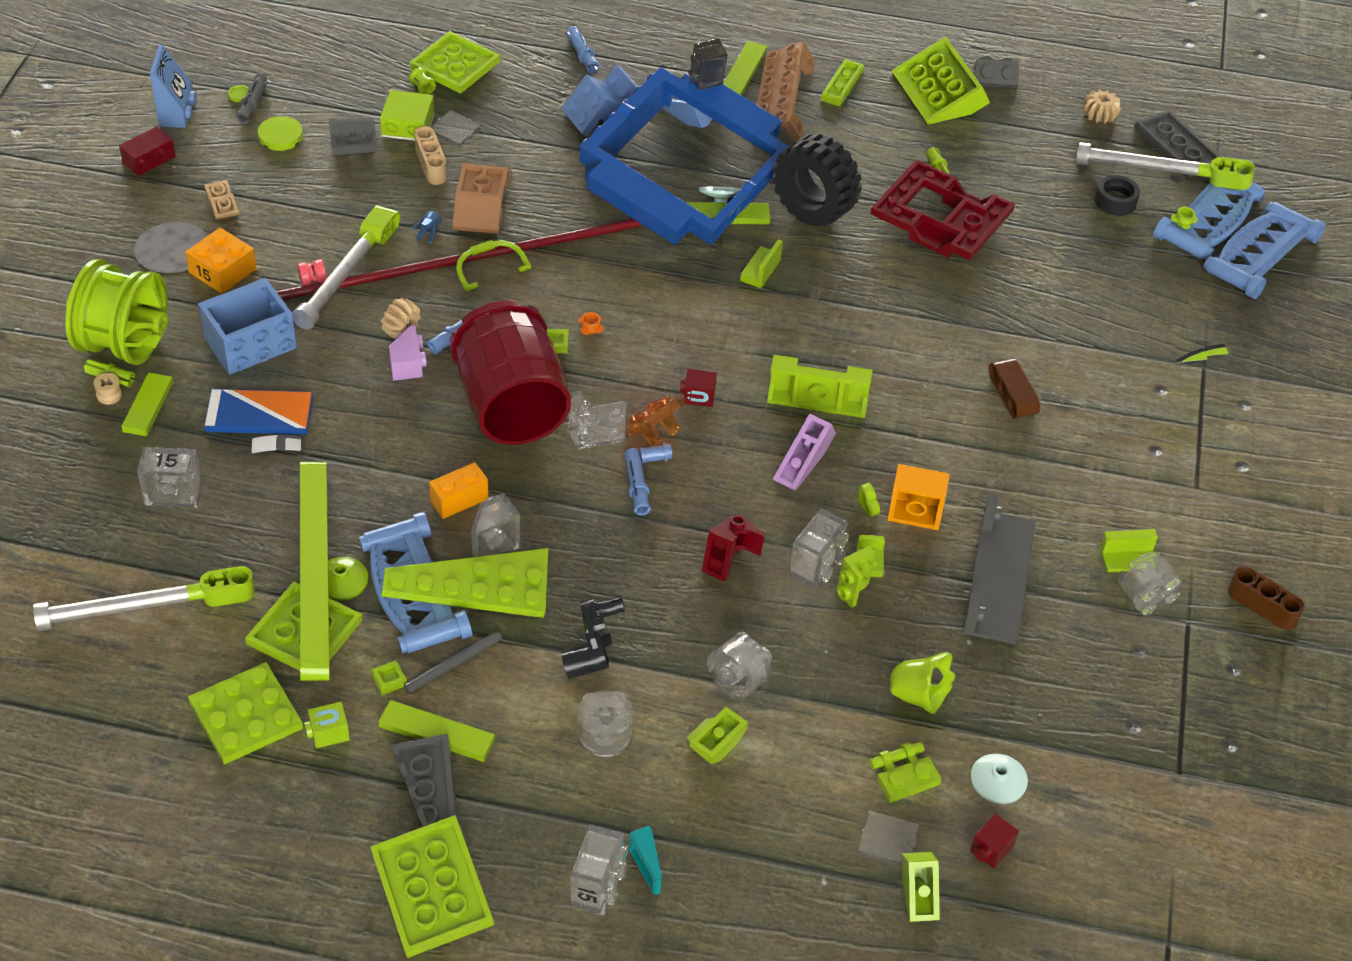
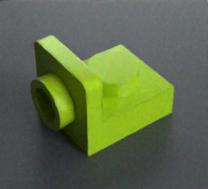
(877, 544)

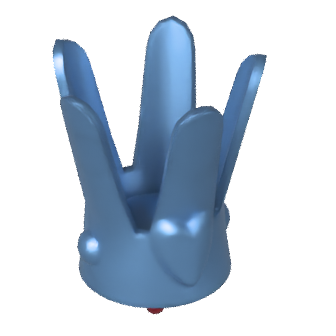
(429, 222)

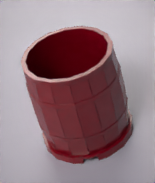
(510, 372)

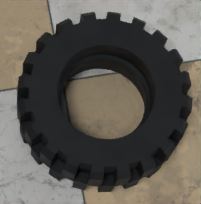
(834, 169)

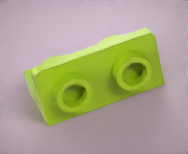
(855, 575)

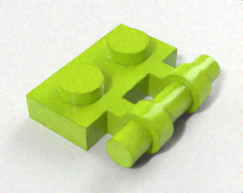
(906, 779)

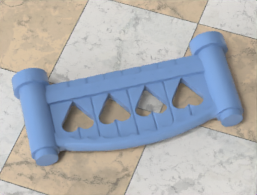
(1205, 206)
(1249, 276)
(440, 623)

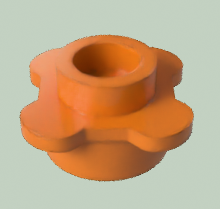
(590, 323)

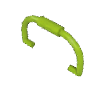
(483, 247)

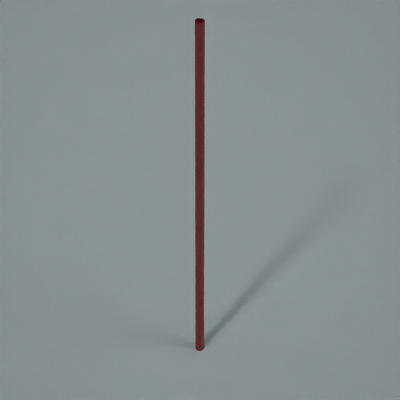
(452, 260)

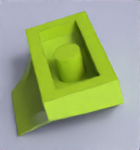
(718, 735)

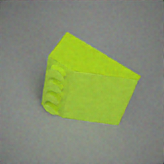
(941, 83)

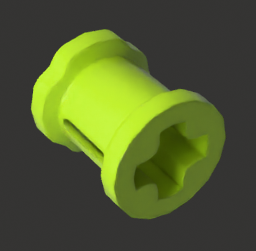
(422, 81)

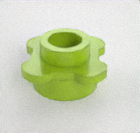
(1184, 217)

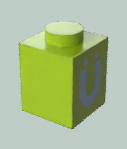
(327, 725)

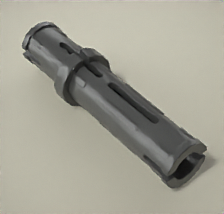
(249, 103)

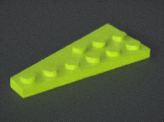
(492, 582)

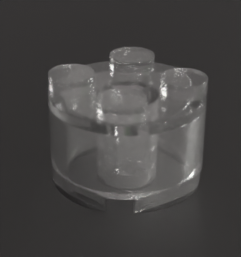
(1150, 582)
(740, 665)
(605, 722)

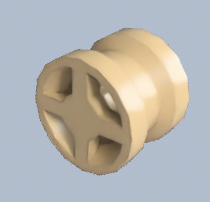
(107, 388)

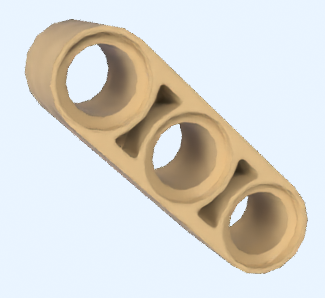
(430, 155)

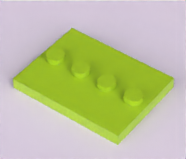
(431, 886)

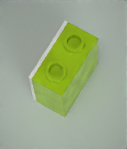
(406, 113)

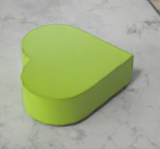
(867, 499)

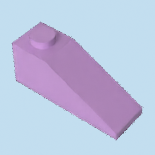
(805, 452)

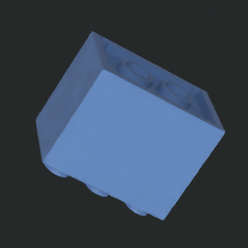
(247, 326)

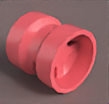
(306, 273)

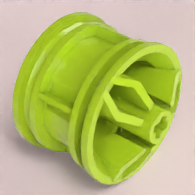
(116, 311)

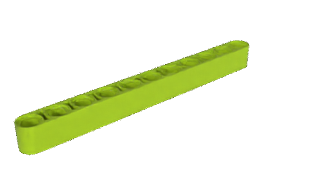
(313, 573)

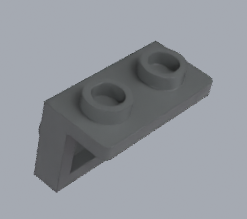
(997, 72)
(353, 136)

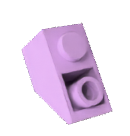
(405, 355)

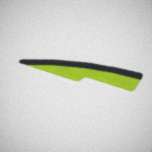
(1201, 354)

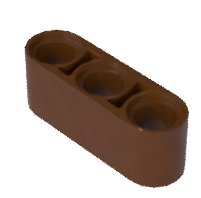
(1014, 388)
(1266, 598)

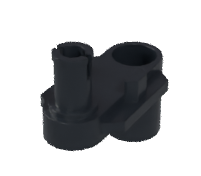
(594, 655)

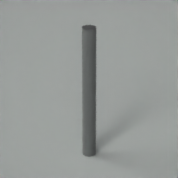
(452, 662)

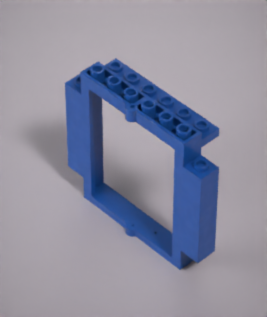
(647, 200)

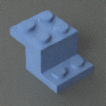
(597, 99)

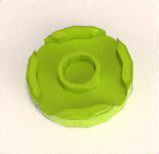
(280, 133)

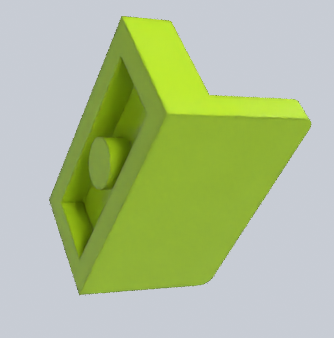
(762, 265)
(1123, 547)

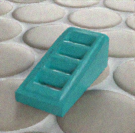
(645, 856)

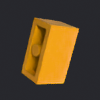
(458, 490)

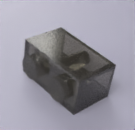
(708, 64)

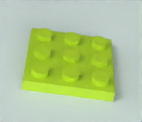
(455, 61)
(279, 628)
(245, 713)

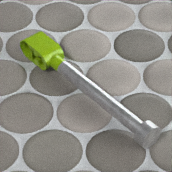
(1221, 172)
(375, 228)
(215, 588)

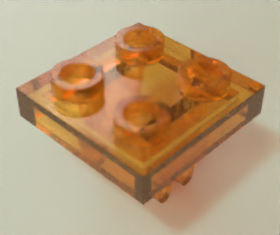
(654, 413)

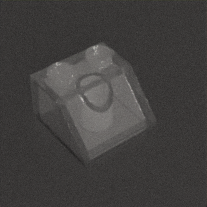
(495, 527)

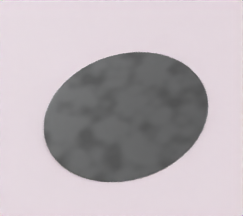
(165, 245)

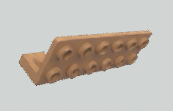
(781, 82)

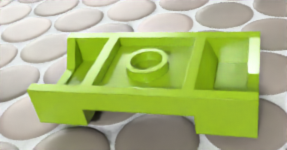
(819, 388)

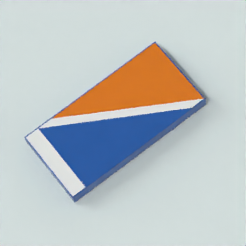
(258, 411)

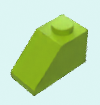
(921, 886)

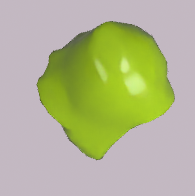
(913, 684)

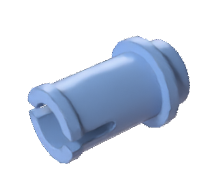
(656, 453)

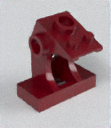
(731, 537)

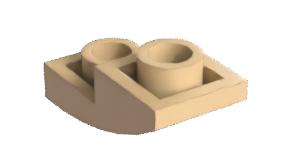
(221, 199)

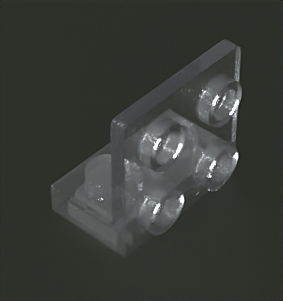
(597, 424)

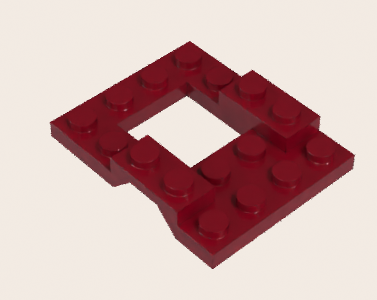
(962, 231)

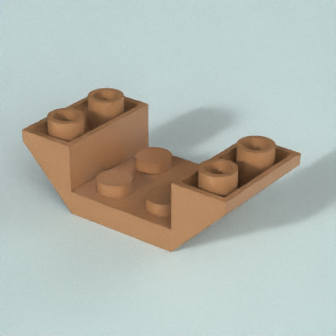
(480, 198)

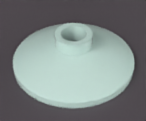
(719, 194)
(997, 787)

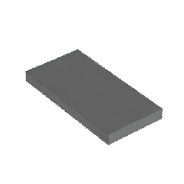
(1174, 139)

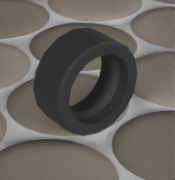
(1113, 205)

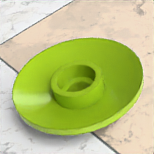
(350, 582)

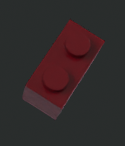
(147, 151)

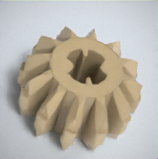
(1102, 106)
(399, 317)

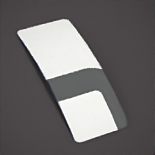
(276, 442)

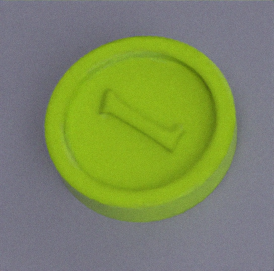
(237, 92)

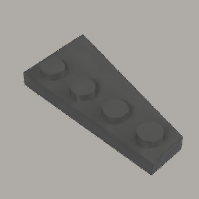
(429, 776)

